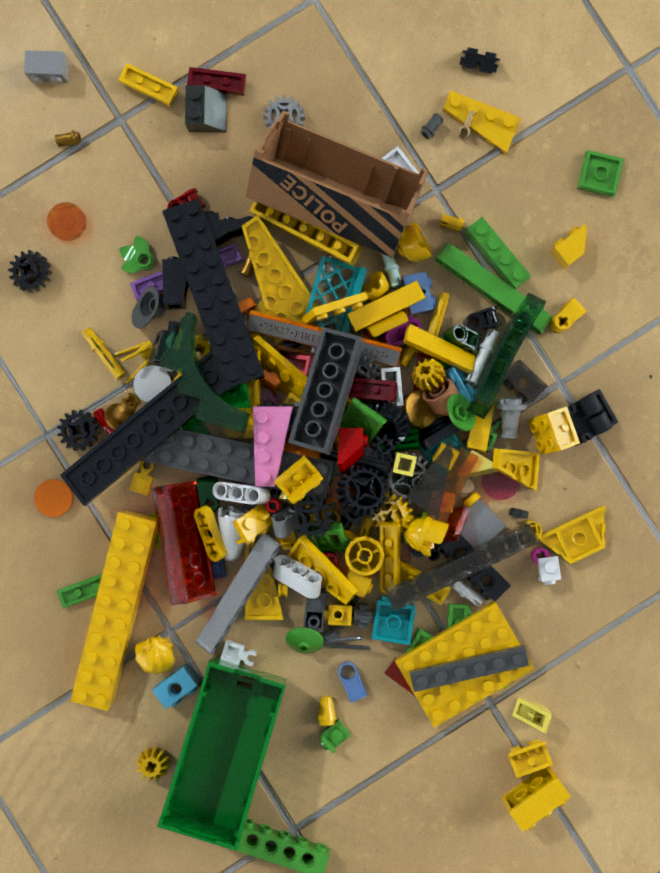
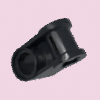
(485, 319)

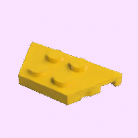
(577, 536)

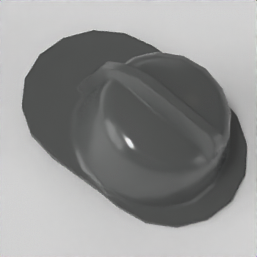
(148, 307)

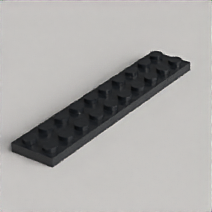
(213, 294)
(138, 436)

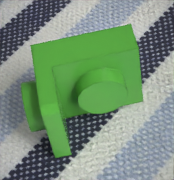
(334, 736)

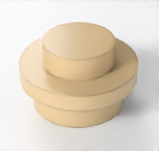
(468, 489)

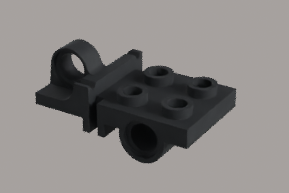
(591, 416)

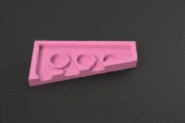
(270, 434)

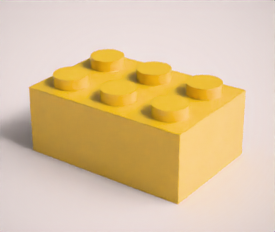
(535, 798)

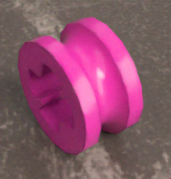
(537, 550)

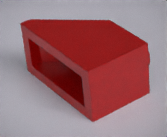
(350, 447)

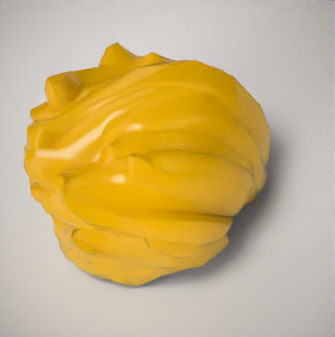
(155, 655)

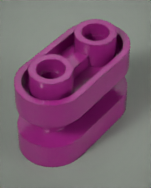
(396, 335)

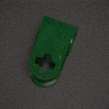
(465, 338)
(205, 491)

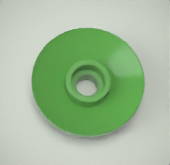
(457, 407)
(304, 640)

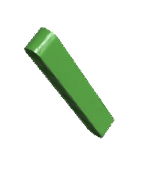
(487, 283)

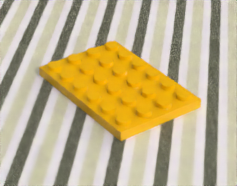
(472, 636)

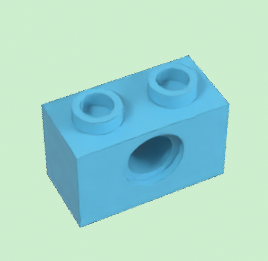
(168, 695)

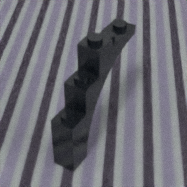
(174, 279)

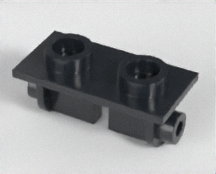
(472, 58)

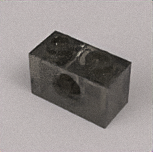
(534, 386)

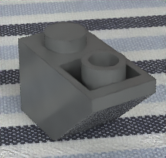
(315, 612)

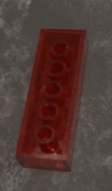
(182, 546)

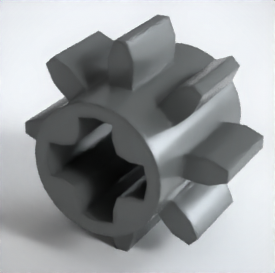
(362, 615)

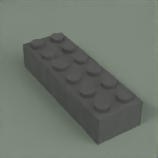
(326, 391)

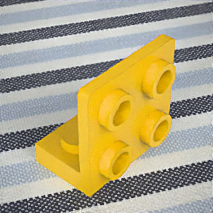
(553, 431)

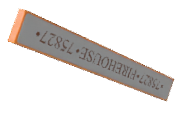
(310, 336)

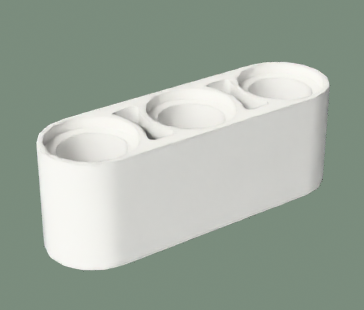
(248, 496)
(297, 576)

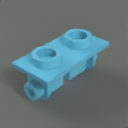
(457, 376)

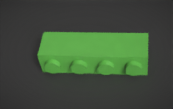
(496, 253)

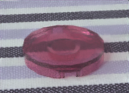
(499, 485)

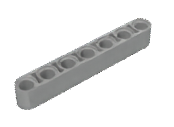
(238, 593)

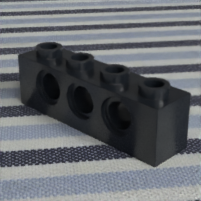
(497, 584)

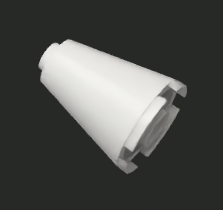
(229, 532)

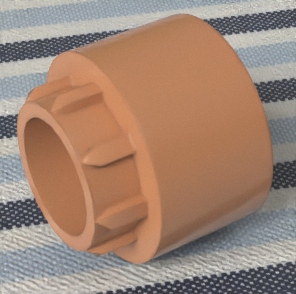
(440, 396)

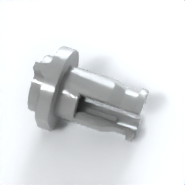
(510, 414)

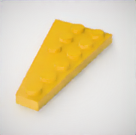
(278, 282)

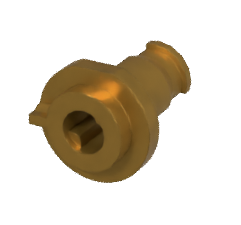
(120, 412)

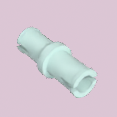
(391, 269)

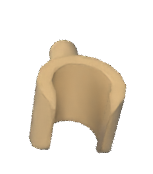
(467, 124)

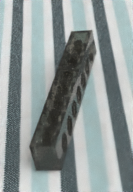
(461, 566)

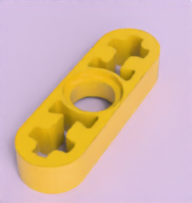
(204, 516)

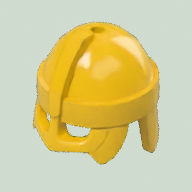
(424, 533)

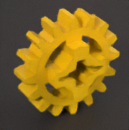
(395, 512)

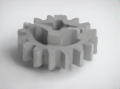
(283, 105)

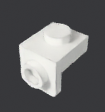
(549, 570)

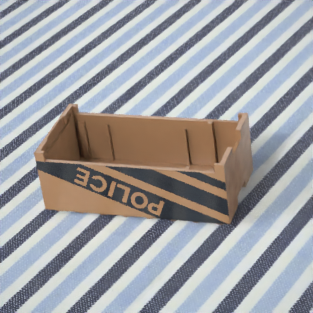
(333, 185)

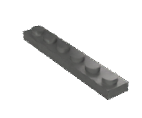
(468, 668)

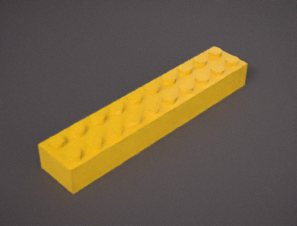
(115, 610)

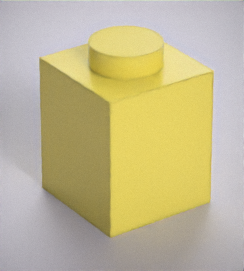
(404, 464)

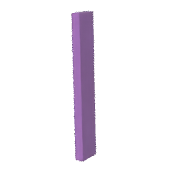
(229, 254)

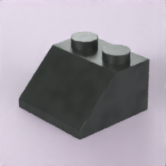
(205, 109)

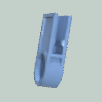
(353, 685)

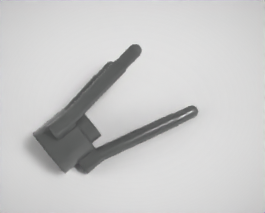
(333, 639)

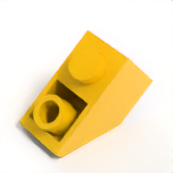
(571, 248)

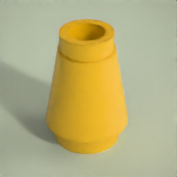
(326, 711)

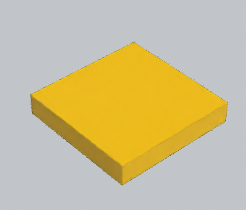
(387, 323)

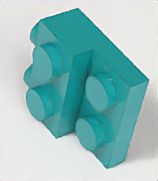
(392, 625)

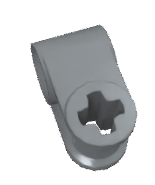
(282, 522)

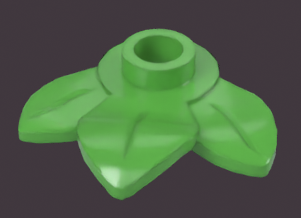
(135, 254)

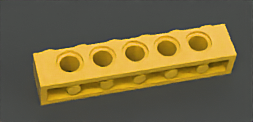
(319, 238)

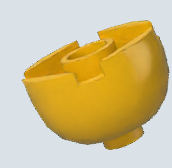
(413, 244)
(364, 556)

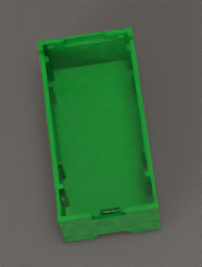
(222, 754)

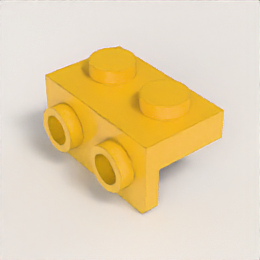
(299, 479)
(253, 523)
(529, 759)

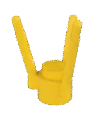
(143, 349)

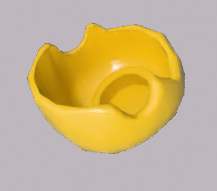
(376, 287)

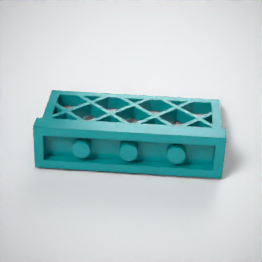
(354, 288)

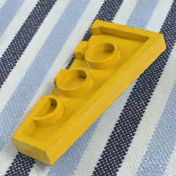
(489, 122)
(271, 360)
(335, 582)
(264, 600)

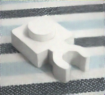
(234, 652)

